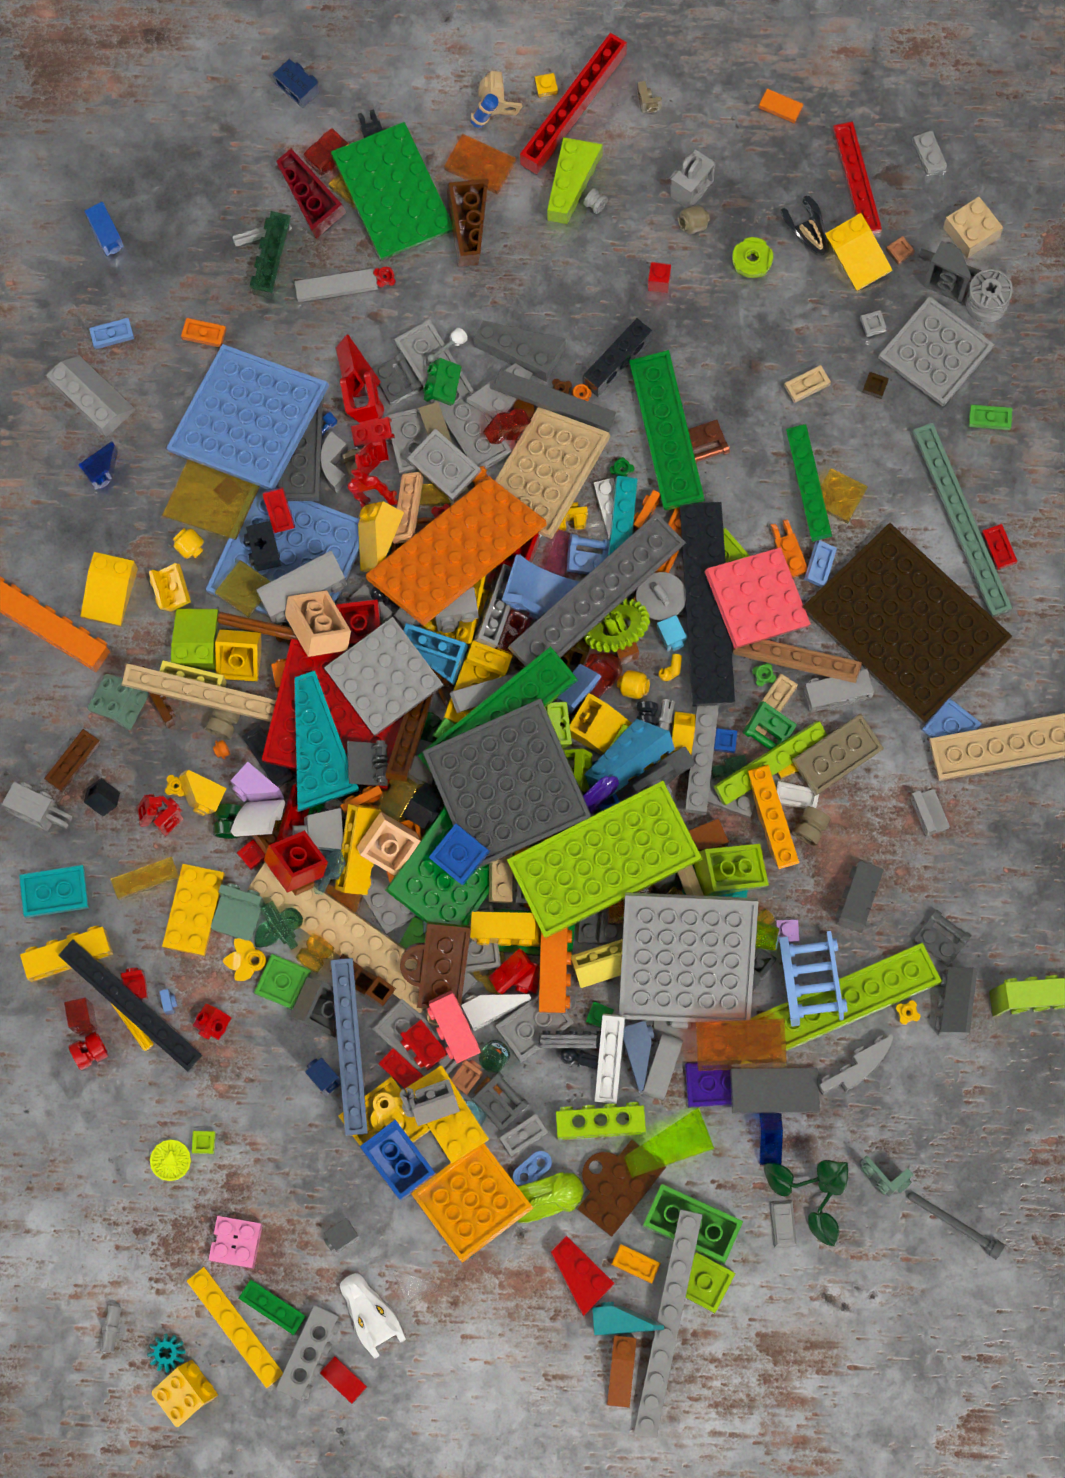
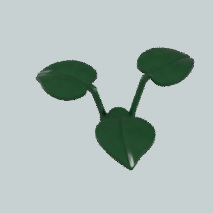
(831, 1179)

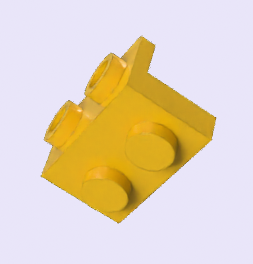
(169, 587)

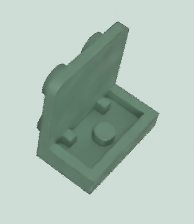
(117, 701)
(237, 912)
(883, 1184)

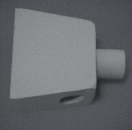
(324, 829)

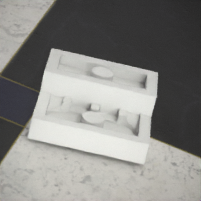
(257, 818)

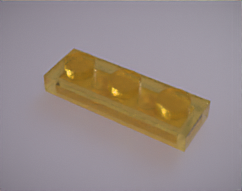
(145, 878)

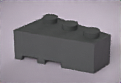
(859, 896)

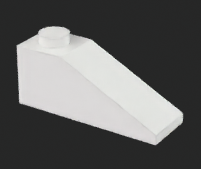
(488, 1008)

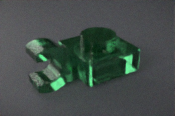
(731, 766)

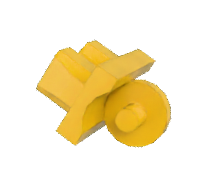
(575, 514)

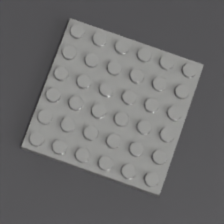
(687, 957)

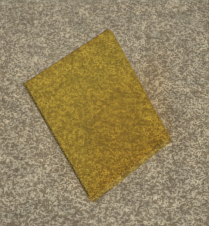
(210, 500)

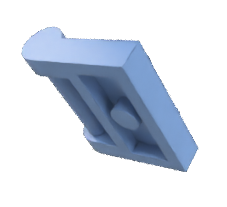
(581, 561)

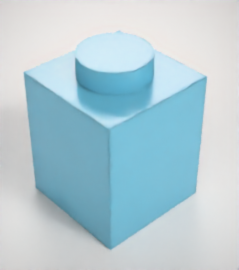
(672, 633)

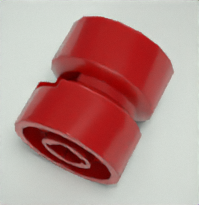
(80, 1049)

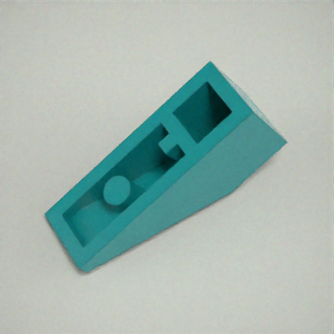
(621, 1320)

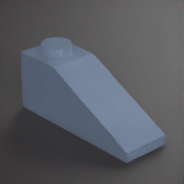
(638, 1046)

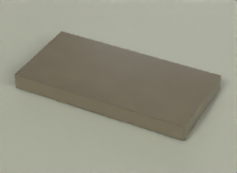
(837, 754)

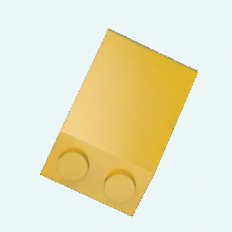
(858, 252)
(376, 532)
(108, 588)

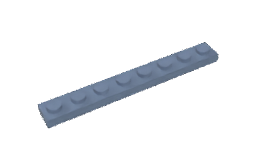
(349, 1047)

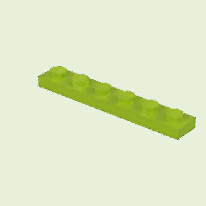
(776, 758)

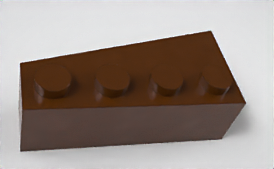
(467, 215)

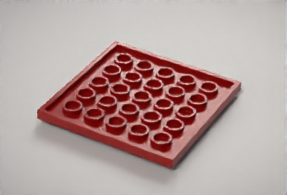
(281, 738)

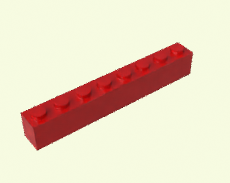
(573, 103)

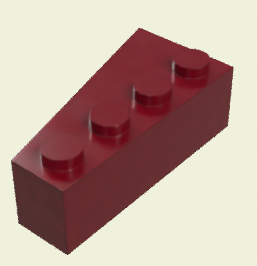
(313, 197)

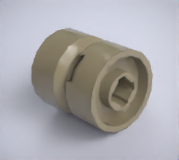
(222, 723)
(811, 826)

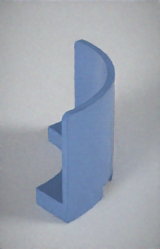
(534, 588)

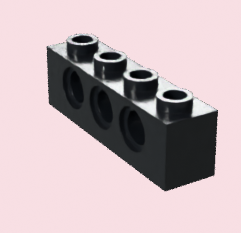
(617, 357)

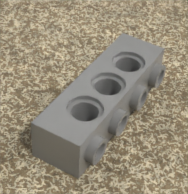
(494, 610)
(288, 1382)

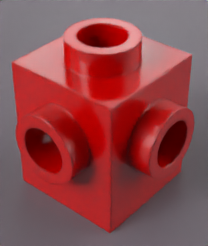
(211, 1022)

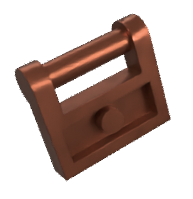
(707, 435)

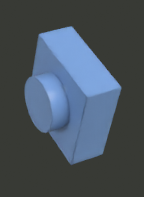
(168, 1001)

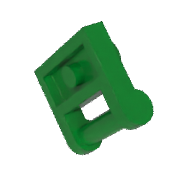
(772, 722)

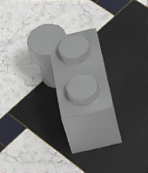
(430, 1102)

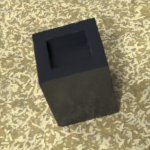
(102, 797)

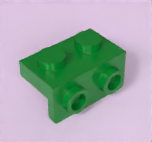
(442, 381)

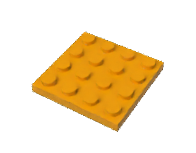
(472, 1202)

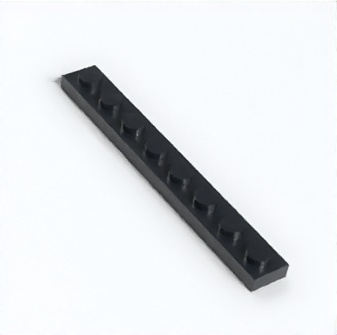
(130, 1005)

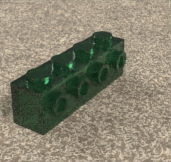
(271, 255)

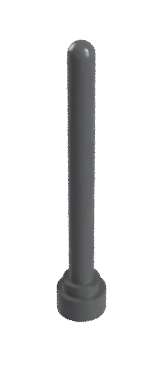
(993, 1247)

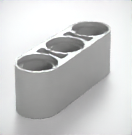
(663, 1067)

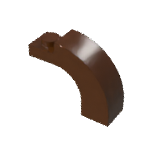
(370, 986)

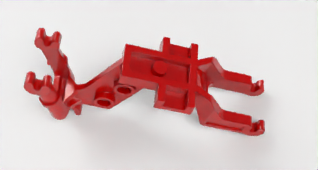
(371, 434)

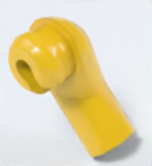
(673, 670)

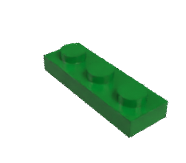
(272, 1307)

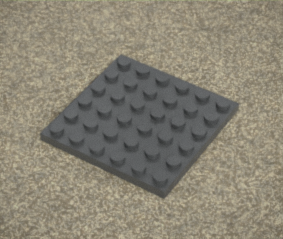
(508, 781)

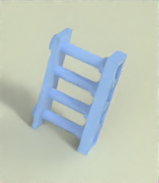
(794, 990)

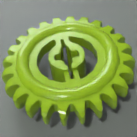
(639, 624)

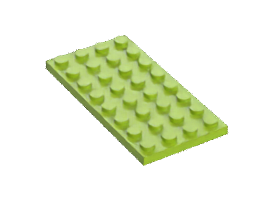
(604, 858)

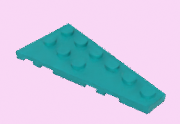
(319, 751)

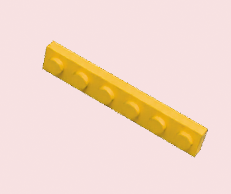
(235, 1327)

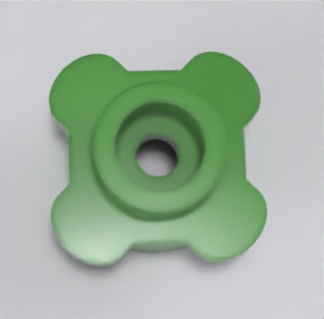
(767, 669)

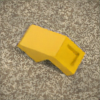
(683, 731)

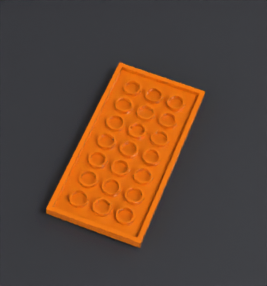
(456, 550)

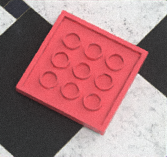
(757, 597)

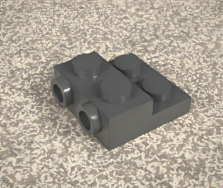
(597, 930)

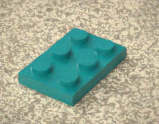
(54, 891)

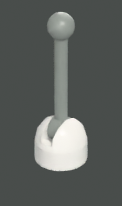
(457, 338)

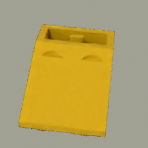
(596, 724)

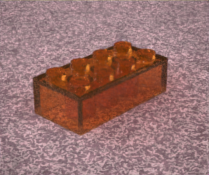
(741, 1044)

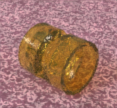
(314, 953)

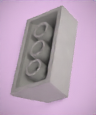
(90, 394)
(311, 577)

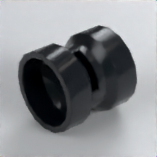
(647, 711)

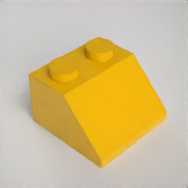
(238, 655)
(201, 792)

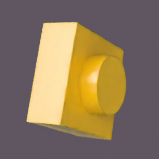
(546, 85)

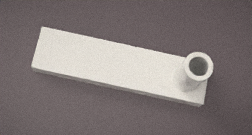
(610, 1058)

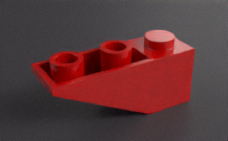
(353, 366)

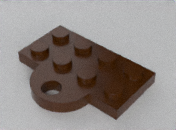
(439, 962)
(613, 1190)

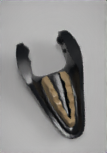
(811, 231)

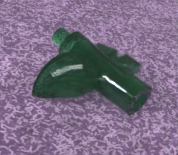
(278, 926)

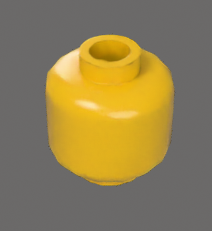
(188, 543)
(633, 684)

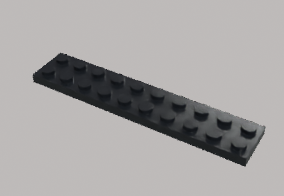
(707, 634)

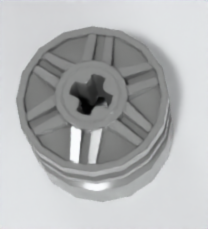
(992, 304)

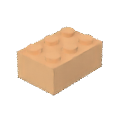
(317, 623)

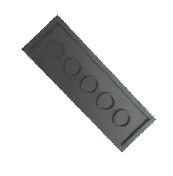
(303, 472)

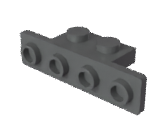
(664, 771)

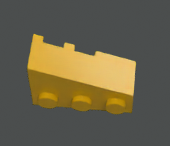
(505, 929)

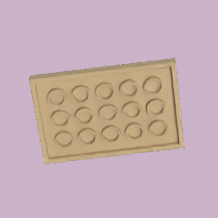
(552, 465)

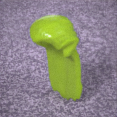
(552, 1195)

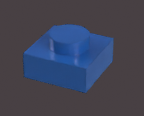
(725, 740)

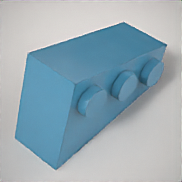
(440, 652)

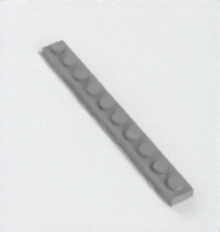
(670, 1316)

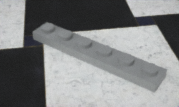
(703, 756)

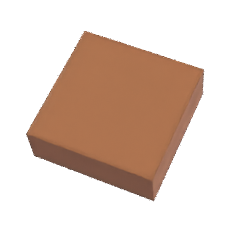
(900, 250)

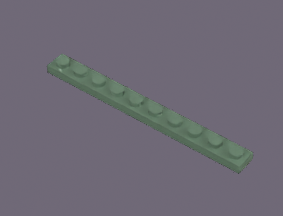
(962, 520)

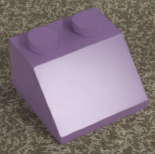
(254, 786)

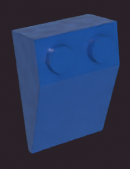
(397, 1160)

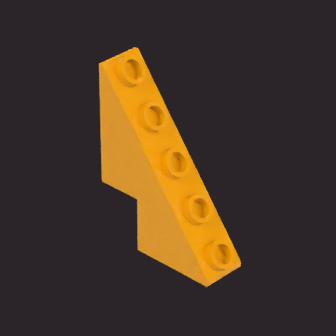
(772, 817)

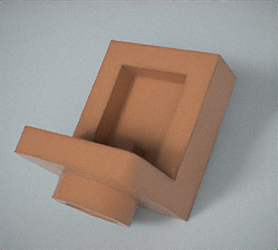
(467, 1076)

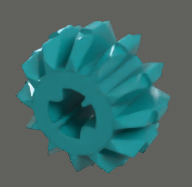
(164, 1361)

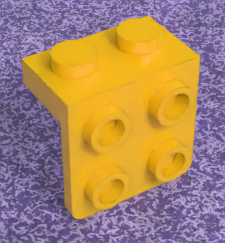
(184, 1392)

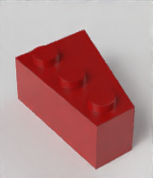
(583, 1277)

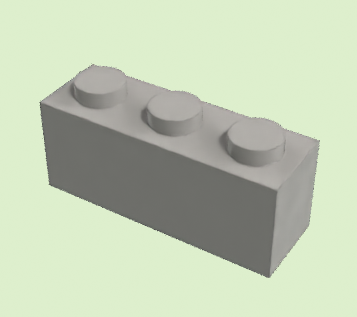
(836, 692)

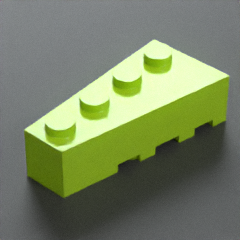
(573, 171)
(1027, 994)

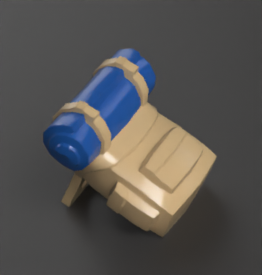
(492, 100)

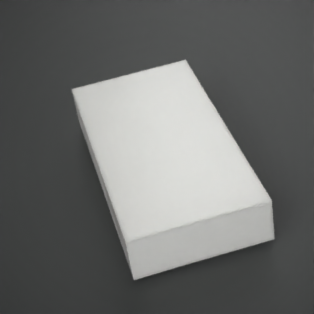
(796, 795)

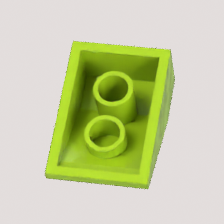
(195, 638)
(731, 869)

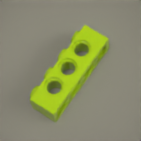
(612, 1128)

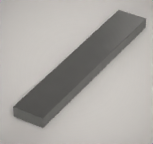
(554, 400)

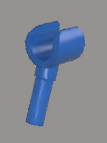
(330, 421)

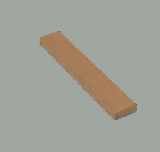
(802, 659)

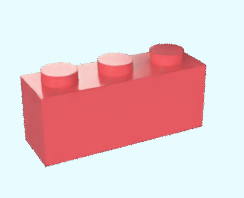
(453, 1027)

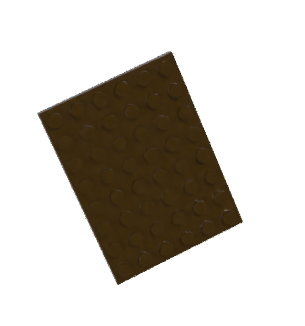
(907, 623)

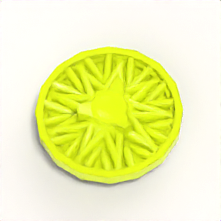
(170, 1160)

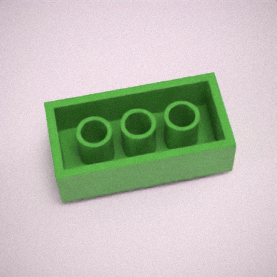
(716, 1230)

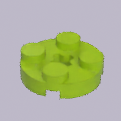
(755, 268)

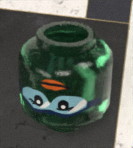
(494, 1056)

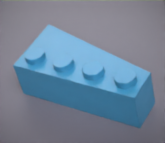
(631, 753)

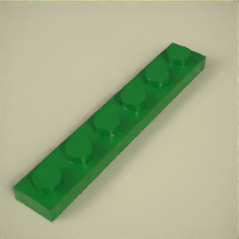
(809, 482)

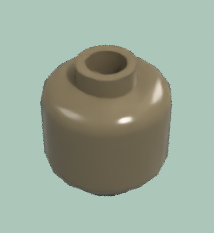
(693, 219)

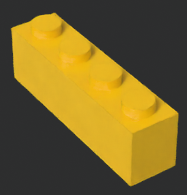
(357, 870)
(45, 960)

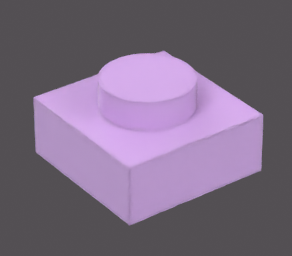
(790, 929)

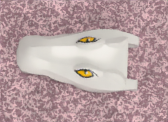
(371, 1316)

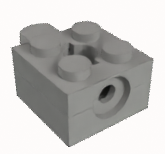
(692, 179)
(34, 807)

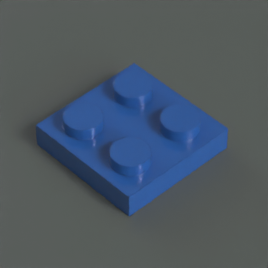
(459, 854)

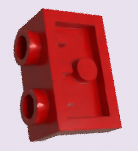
(169, 818)
(424, 1045)

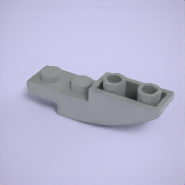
(865, 1062)

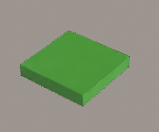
(282, 981)

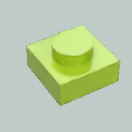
(203, 1142)

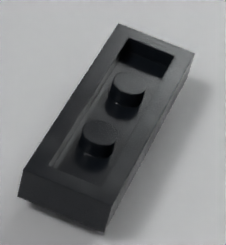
(256, 742)

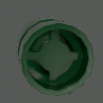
(225, 818)

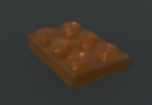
(480, 161)

